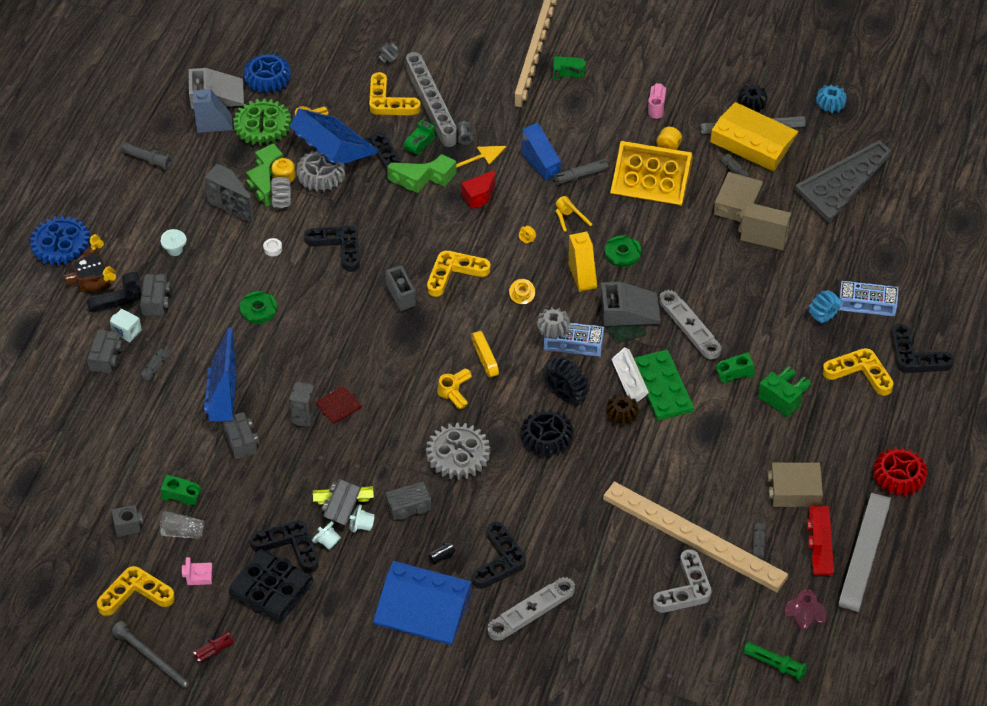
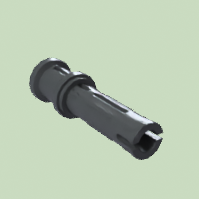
(153, 157)

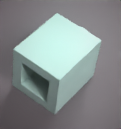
(126, 325)

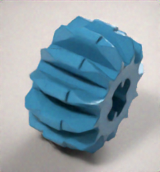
(831, 98)
(824, 306)

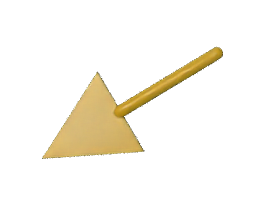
(489, 153)

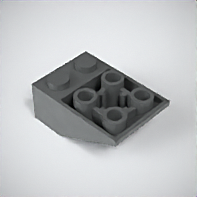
(228, 193)
(628, 305)

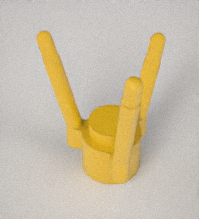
(566, 207)

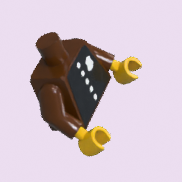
(90, 269)

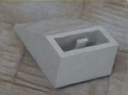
(225, 86)

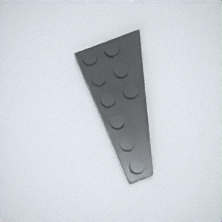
(838, 184)

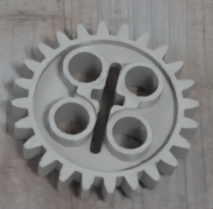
(458, 451)

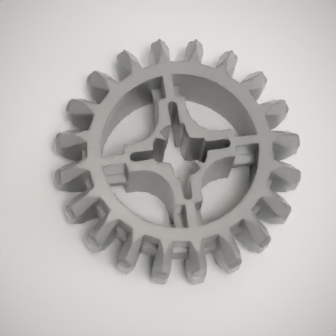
(319, 173)

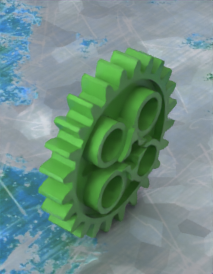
(249, 122)

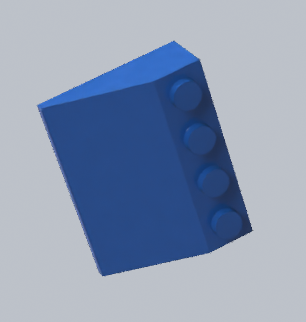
(330, 137)
(222, 381)
(423, 602)

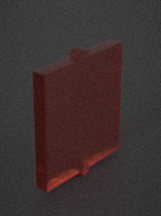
(338, 404)

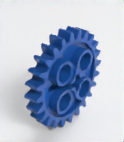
(60, 240)

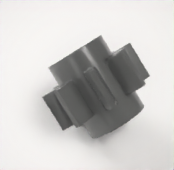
(388, 52)

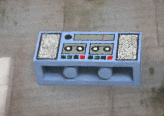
(868, 298)
(578, 340)

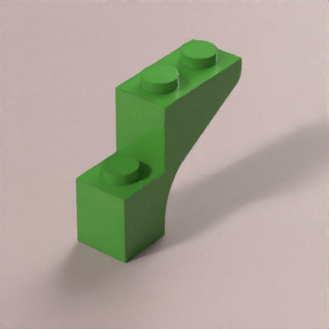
(417, 175)
(260, 177)

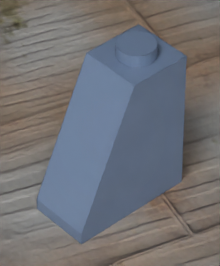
(210, 112)

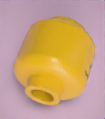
(669, 138)
(283, 168)

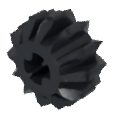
(752, 97)

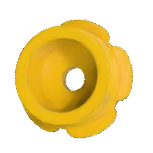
(527, 234)

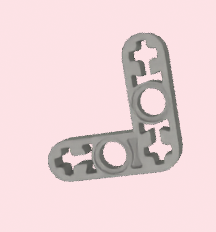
(691, 590)

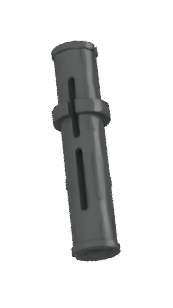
(578, 172)

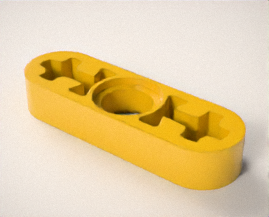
(485, 354)

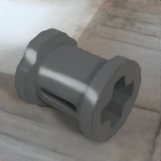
(465, 136)

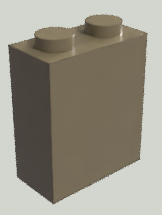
(735, 195)
(764, 226)
(795, 484)

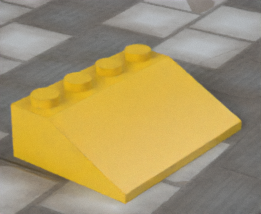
(753, 136)
(652, 173)

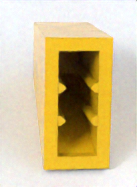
(582, 261)

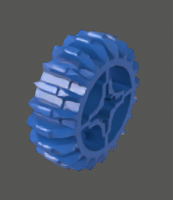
(267, 73)

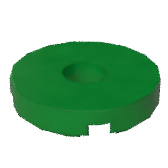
(620, 259)
(261, 315)

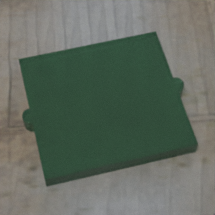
(626, 332)

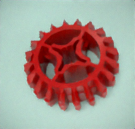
(898, 477)

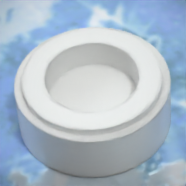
(272, 247)

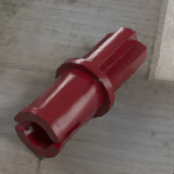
(213, 647)

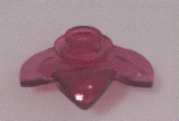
(804, 611)

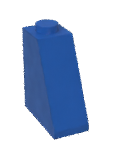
(540, 152)

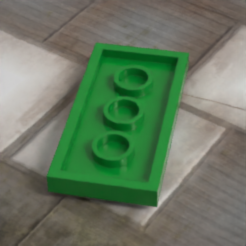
(665, 388)

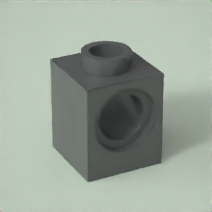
(121, 523)

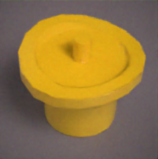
(522, 291)

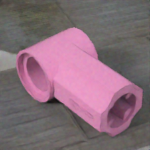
(656, 101)

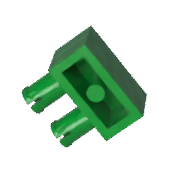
(781, 394)

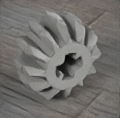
(280, 192)
(553, 323)

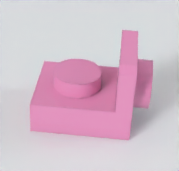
(197, 572)

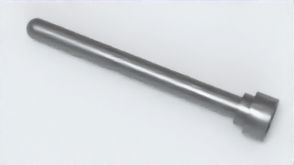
(122, 631)

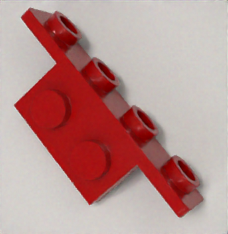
(820, 540)

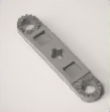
(698, 333)
(519, 615)

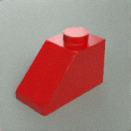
(479, 189)

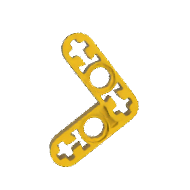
(382, 100)
(453, 264)
(865, 365)
(136, 584)

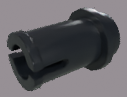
(441, 552)

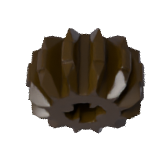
(622, 409)

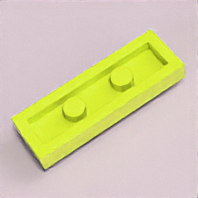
(321, 495)

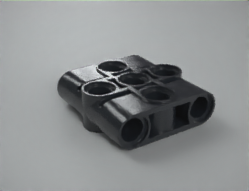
(268, 571)

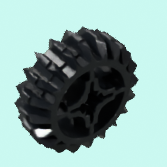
(566, 379)
(552, 433)

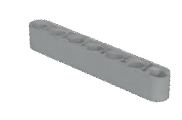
(431, 99)
(864, 552)

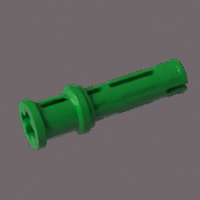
(785, 663)

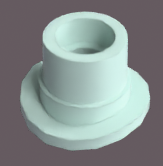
(173, 241)
(361, 520)
(327, 536)

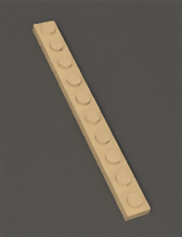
(532, 56)
(696, 537)

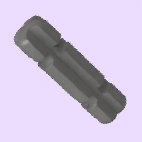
(734, 166)
(154, 364)
(759, 540)

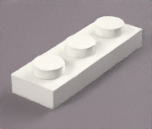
(629, 375)

